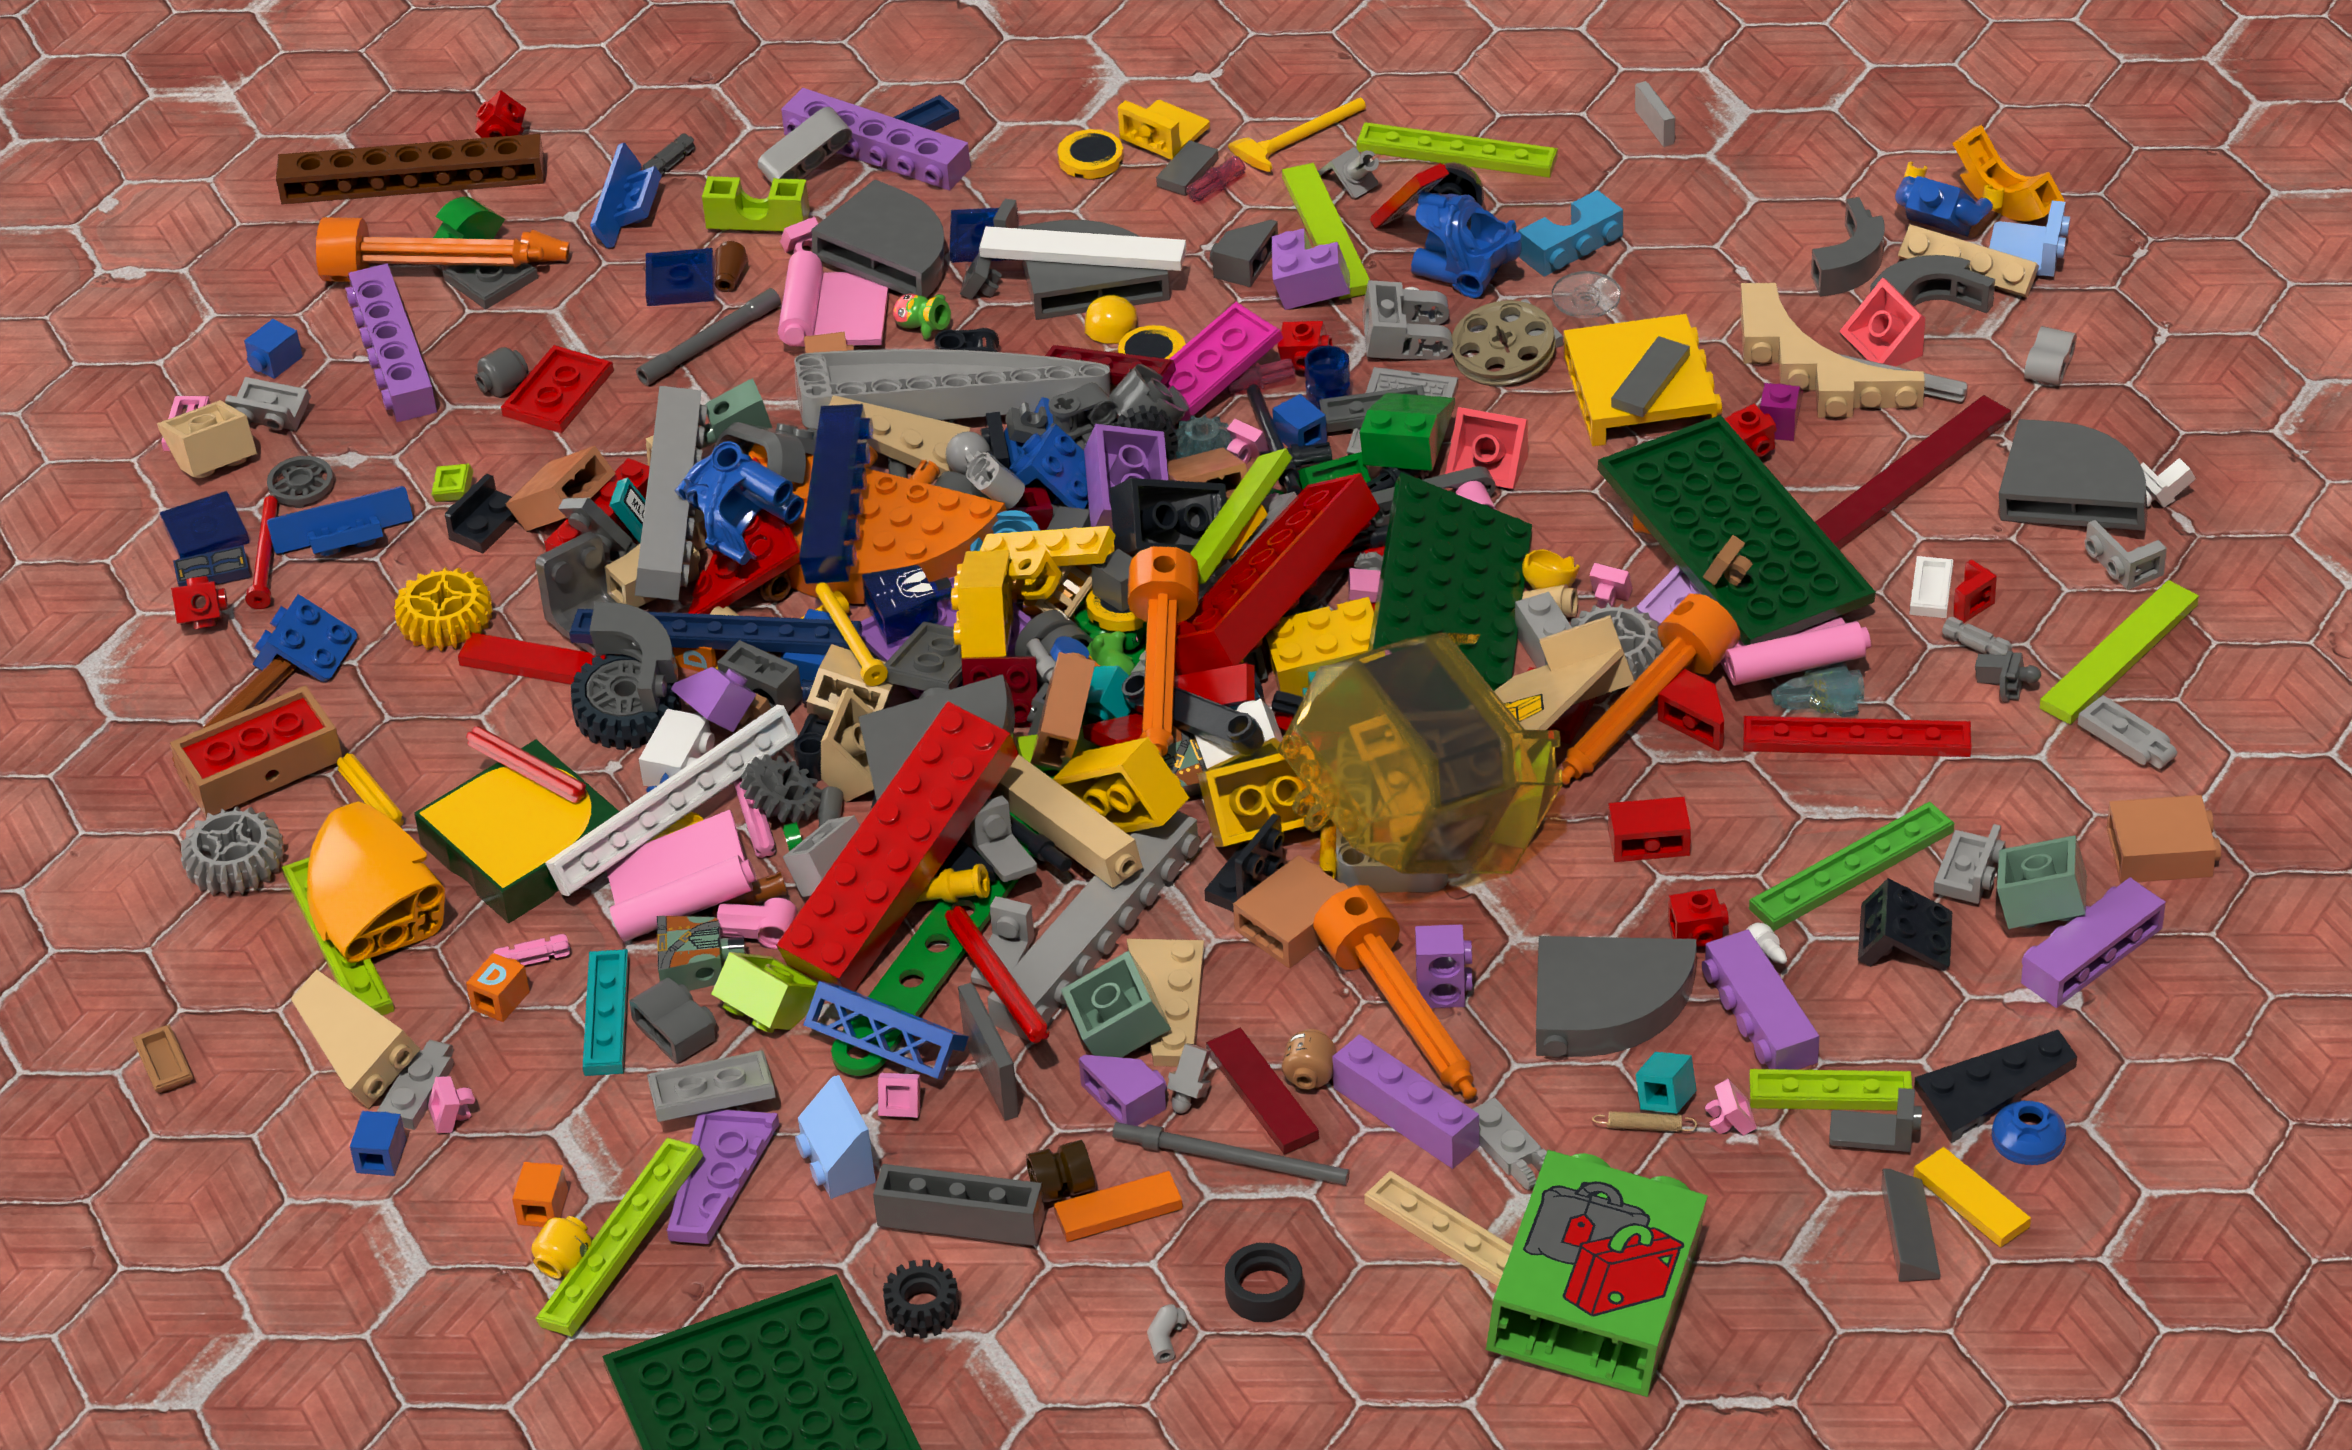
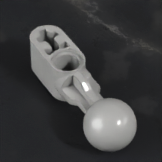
(968, 456)

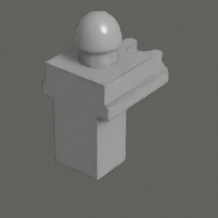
(1188, 1077)

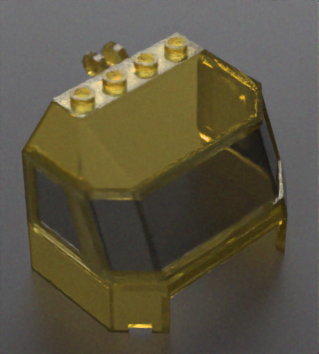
(1420, 760)

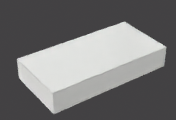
(1931, 587)

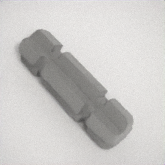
(1975, 637)

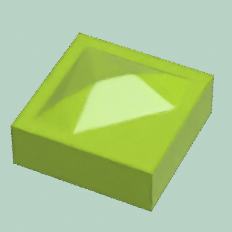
(452, 482)

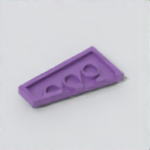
(730, 1150)

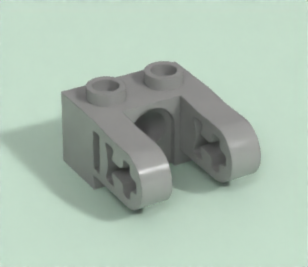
(1395, 326)

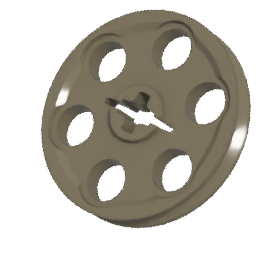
(1513, 334)

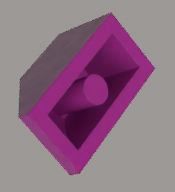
(1783, 405)

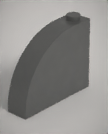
(884, 239)
(1071, 288)
(2071, 478)
(895, 731)
(1609, 992)

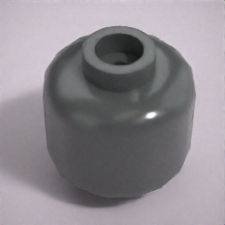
(501, 371)

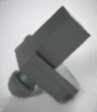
(2007, 671)

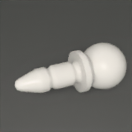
(1768, 942)

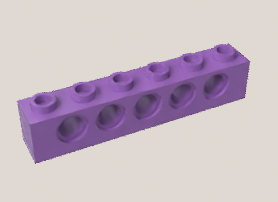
(887, 140)
(390, 343)

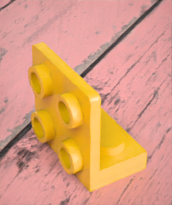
(1160, 127)

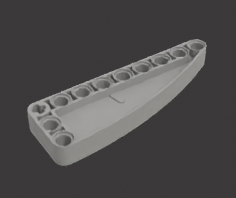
(938, 381)

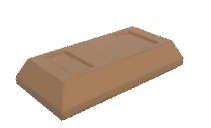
(163, 1059)

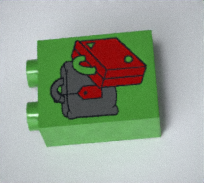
(1596, 1272)

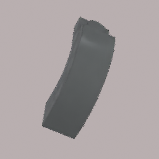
(1855, 261)
(1940, 279)
(636, 633)

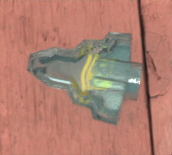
(1824, 690)

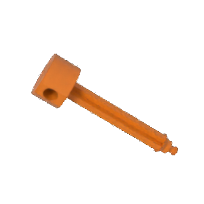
(346, 247)
(1162, 593)
(1692, 639)
(1360, 934)

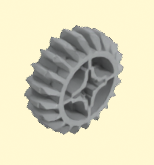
(1635, 631)
(232, 851)

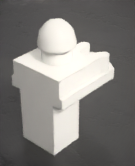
(2167, 484)

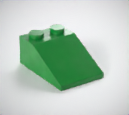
(1405, 430)

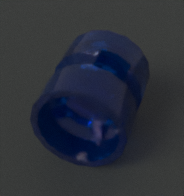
(1326, 374)

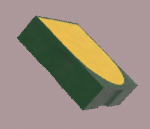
(504, 830)

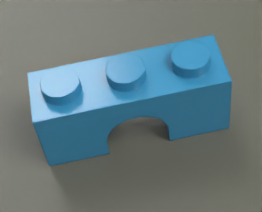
(1553, 246)

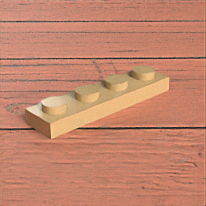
(2010, 272)

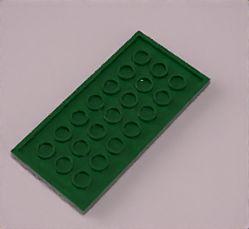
(1710, 485)
(1451, 571)

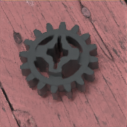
(780, 788)

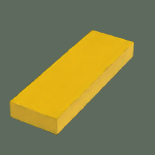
(1972, 1197)

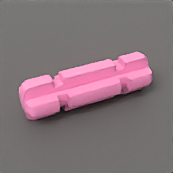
(537, 950)

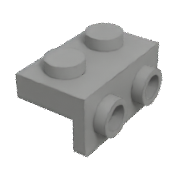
(270, 403)
(1969, 865)

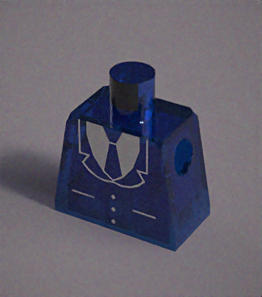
(903, 600)

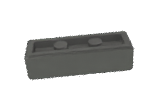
(1909, 1226)

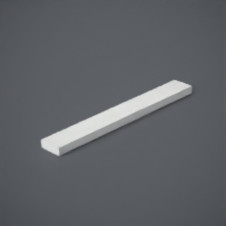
(670, 801)

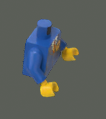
(1943, 204)

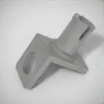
(1354, 171)

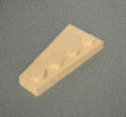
(908, 435)
(1176, 978)

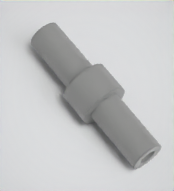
(1044, 662)

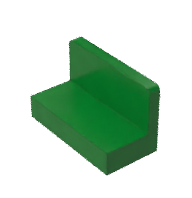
(1334, 469)

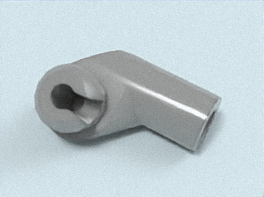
(1158, 1332)

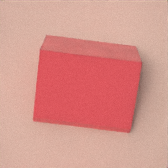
(1886, 327)
(1489, 442)

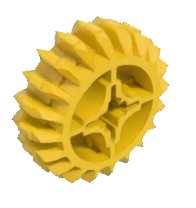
(443, 608)

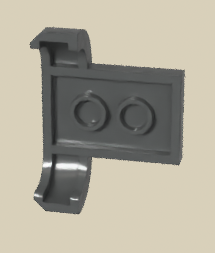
(783, 445)

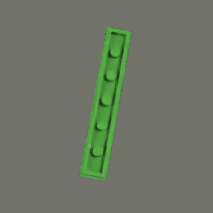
(1851, 866)

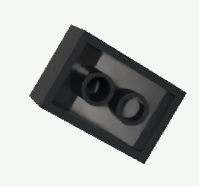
(1163, 513)

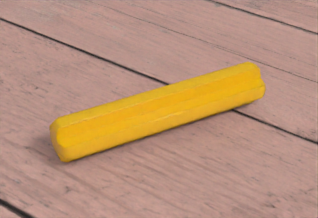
(368, 788)

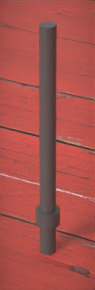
(1155, 1138)

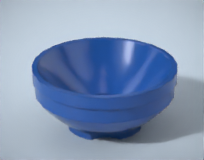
(2025, 1142)

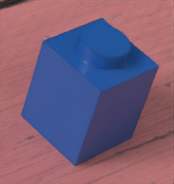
(273, 348)
(1300, 422)
(378, 1143)

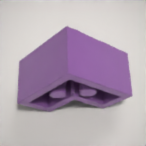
(1307, 273)

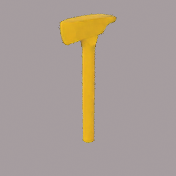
(1257, 153)

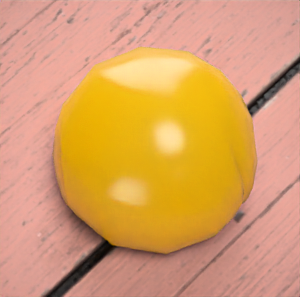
(1110, 319)
(1548, 569)

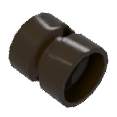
(1061, 1171)

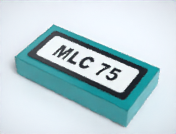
(629, 506)

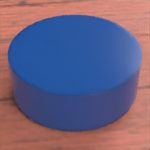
(1068, 645)

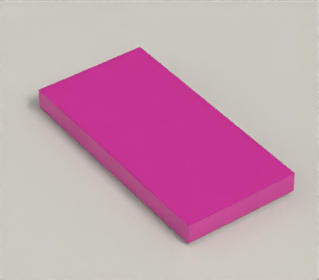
(1220, 355)

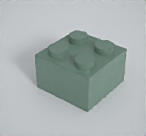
(2042, 882)
(1115, 1008)

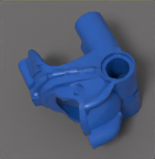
(1459, 254)
(731, 493)

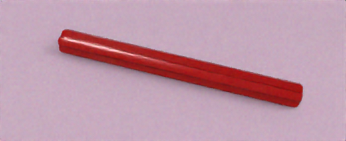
(997, 974)

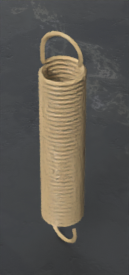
(1645, 1121)

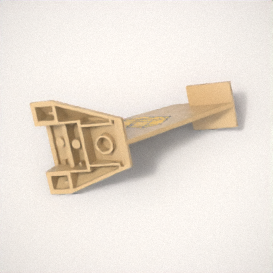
(1579, 668)

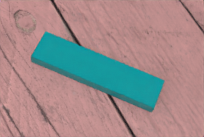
(606, 1012)

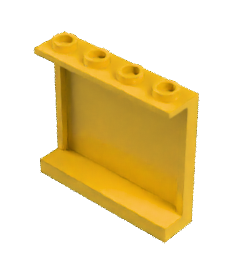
(1606, 354)

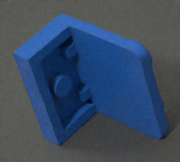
(1057, 464)
(307, 639)

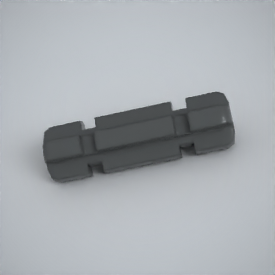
(671, 153)

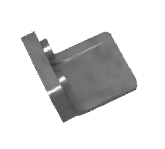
(572, 580)

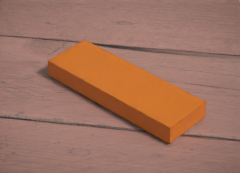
(1118, 1206)

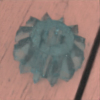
(1201, 435)

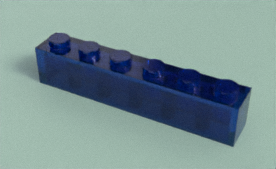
(835, 494)

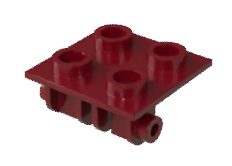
(1019, 674)

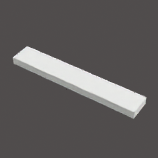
(1083, 248)

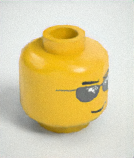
(560, 1246)

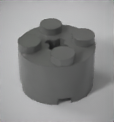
(1144, 387)

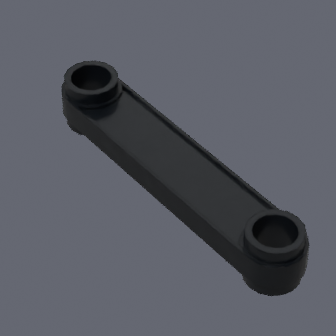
(1203, 717)

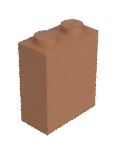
(1209, 467)
(568, 477)
(1063, 711)
(2162, 838)
(1283, 908)

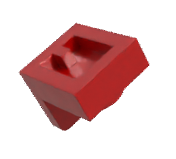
(1975, 592)

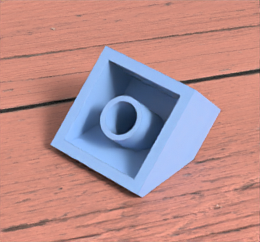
(836, 1141)

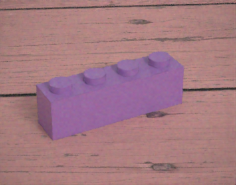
(2092, 942)
(1760, 1002)
(1406, 1101)

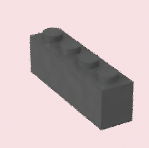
(959, 1204)

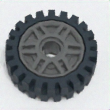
(609, 705)

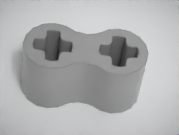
(2050, 355)

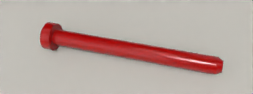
(258, 594)

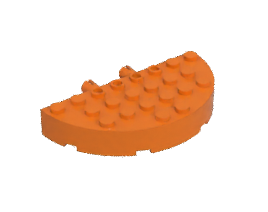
(902, 525)

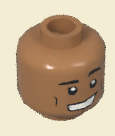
(1309, 1058)

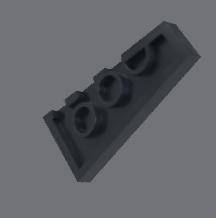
(1979, 1086)

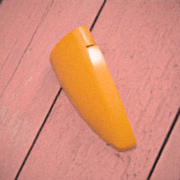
(370, 884)

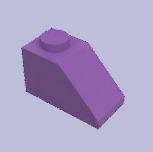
(717, 695)
(1123, 1087)

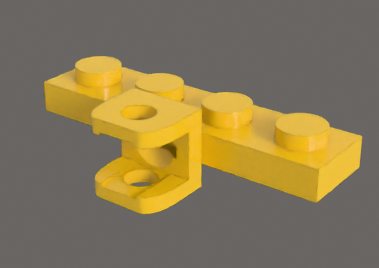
(1039, 553)

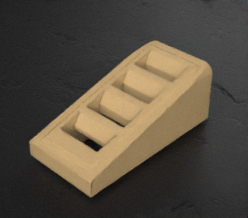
(1081, 592)

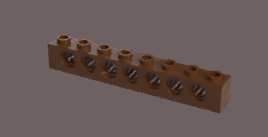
(410, 169)

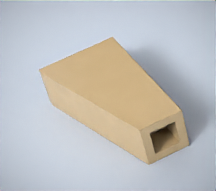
(355, 1038)

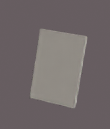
(710, 1085)

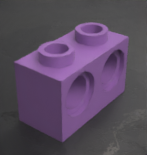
(1441, 963)

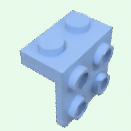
(2035, 242)

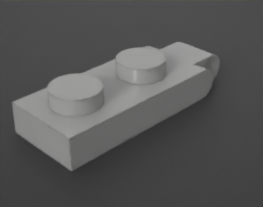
(2127, 732)
(415, 1083)

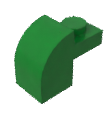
(468, 220)

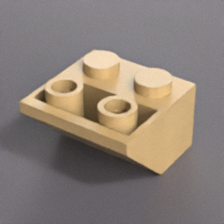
(842, 671)

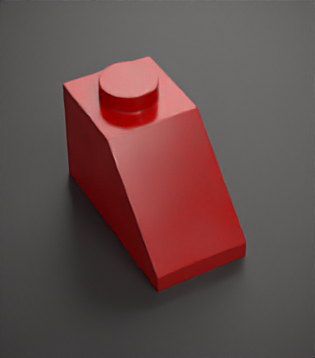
(1693, 708)

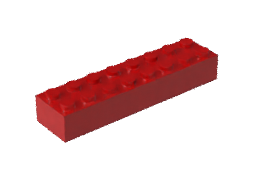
(1274, 574)
(898, 848)

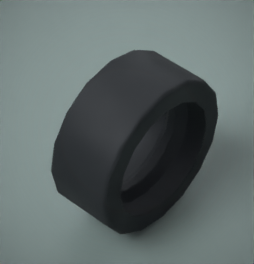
(1263, 1258)

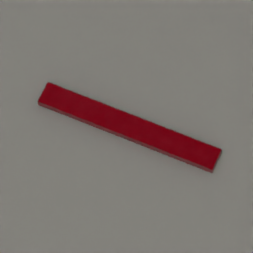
(1913, 470)

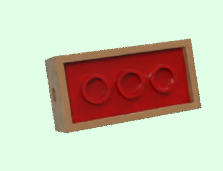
(256, 751)

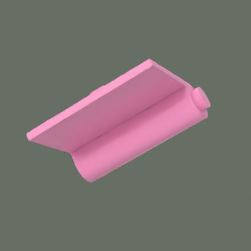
(830, 304)
(1804, 650)
(679, 875)

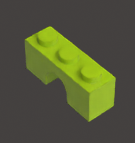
(731, 208)

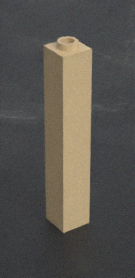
(1069, 823)

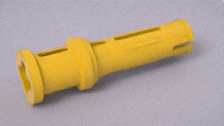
(958, 884)

